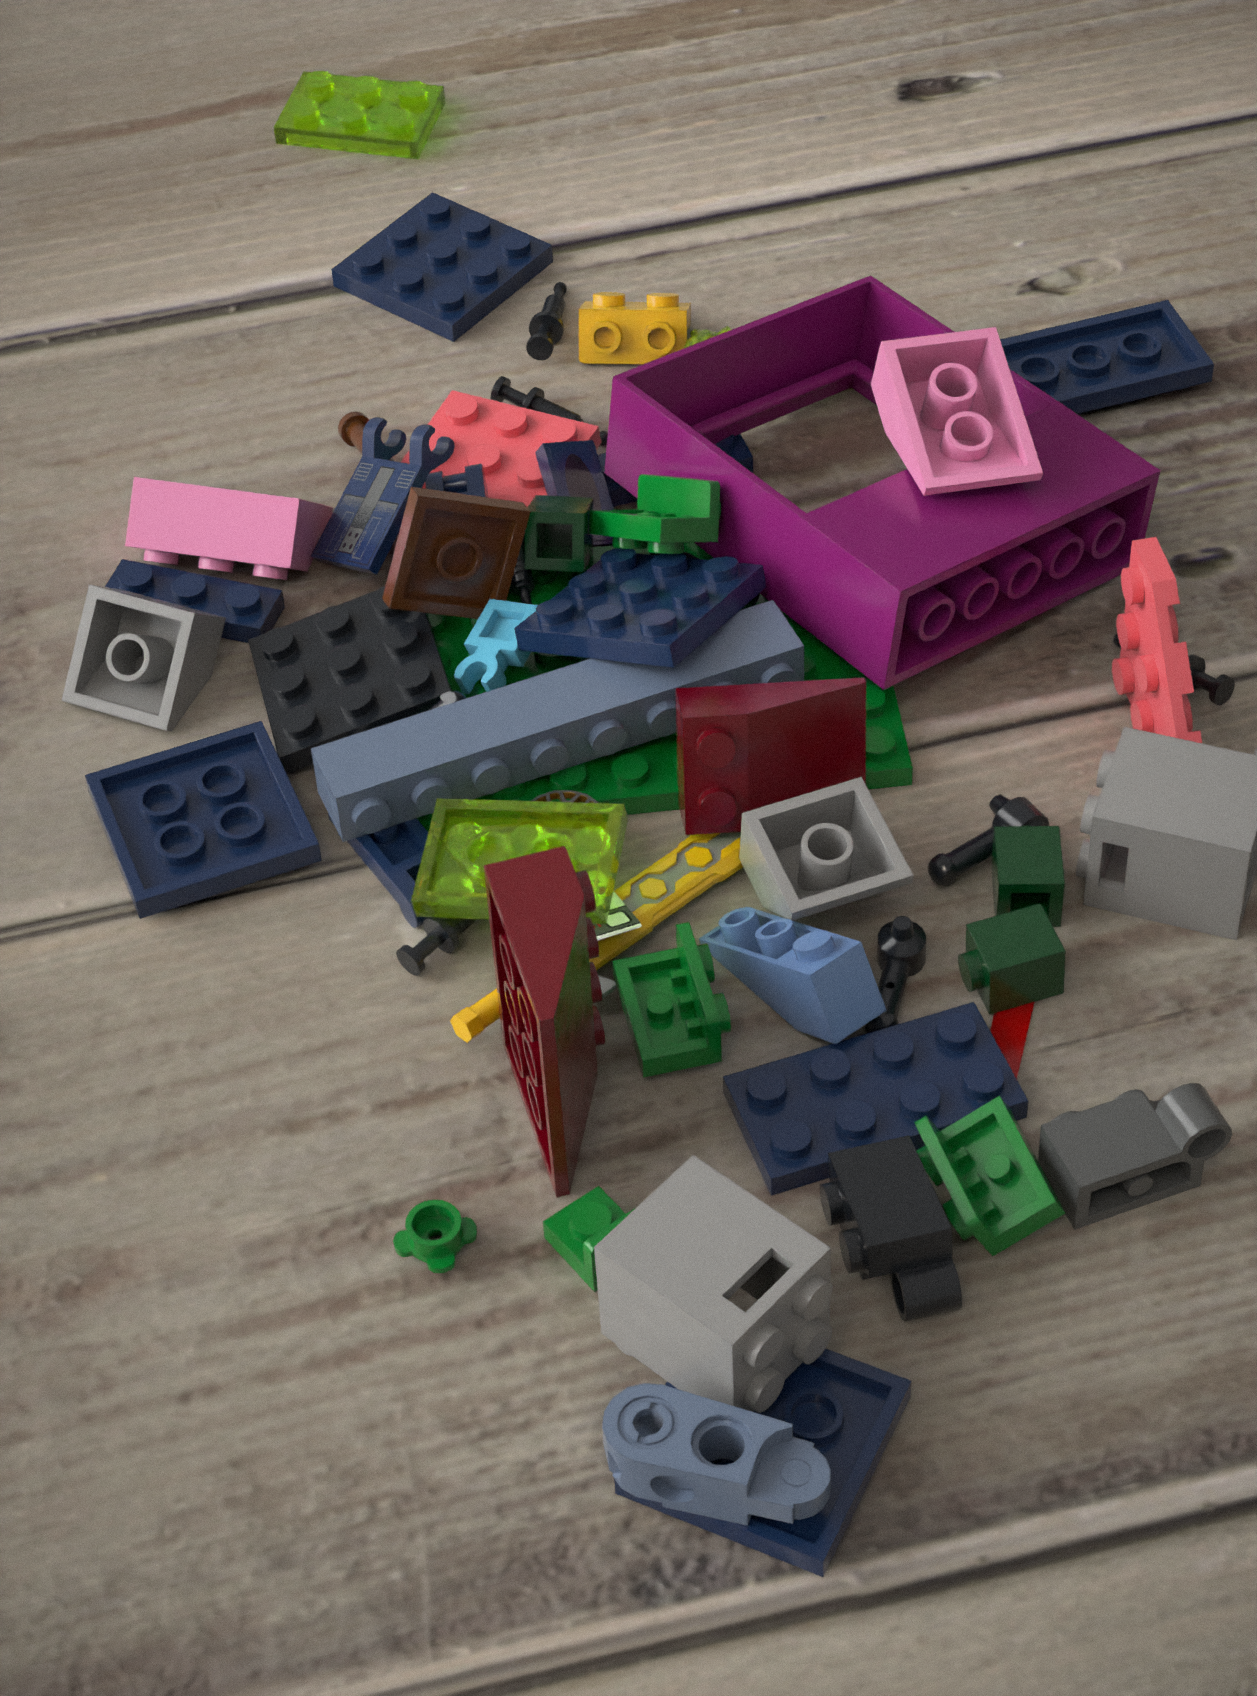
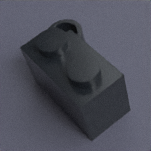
(893, 1225)

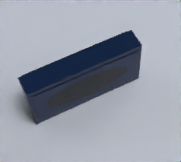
(575, 472)

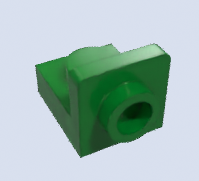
(580, 1228)

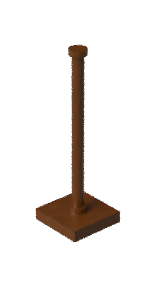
(449, 547)

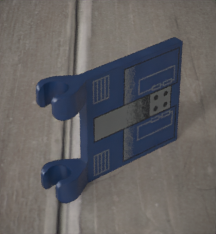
(377, 496)

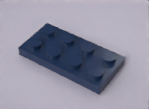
(1111, 357)
(868, 1092)

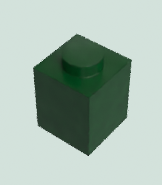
(558, 533)
(1028, 870)
(1013, 959)

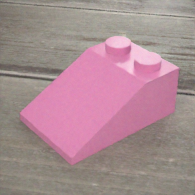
(954, 411)

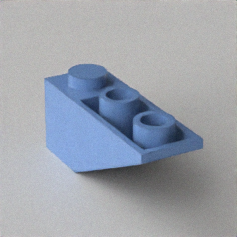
(800, 971)

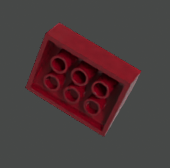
(548, 996)

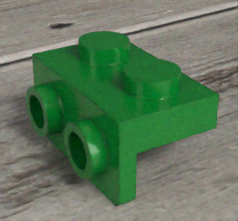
(666, 515)
(672, 1007)
(990, 1176)

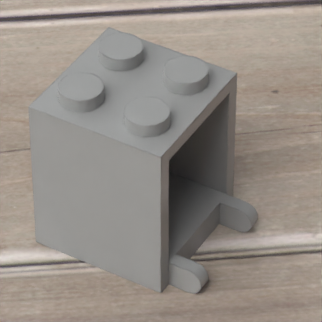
(1172, 833)
(678, 1263)

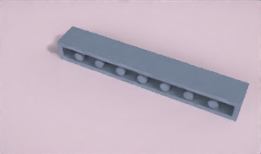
(537, 725)

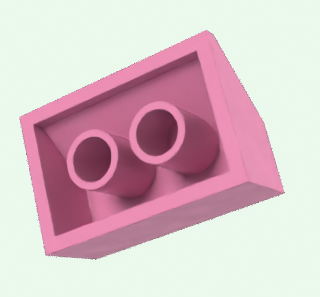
(224, 527)

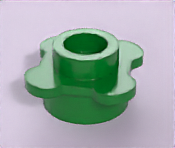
(430, 1220)

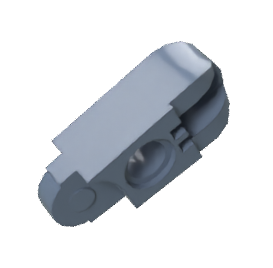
(663, 1447)

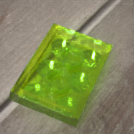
(360, 114)
(483, 832)

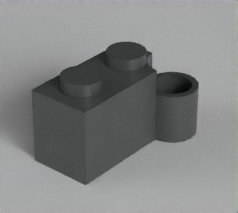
(1130, 1151)

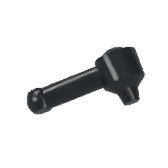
(1014, 812)
(899, 955)

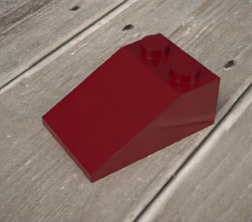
(764, 746)

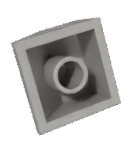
(141, 656)
(820, 851)

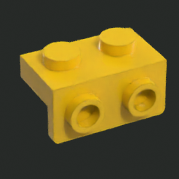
(631, 331)

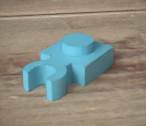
(493, 646)

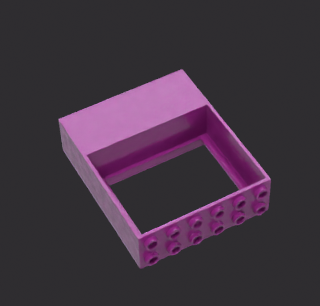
(884, 570)

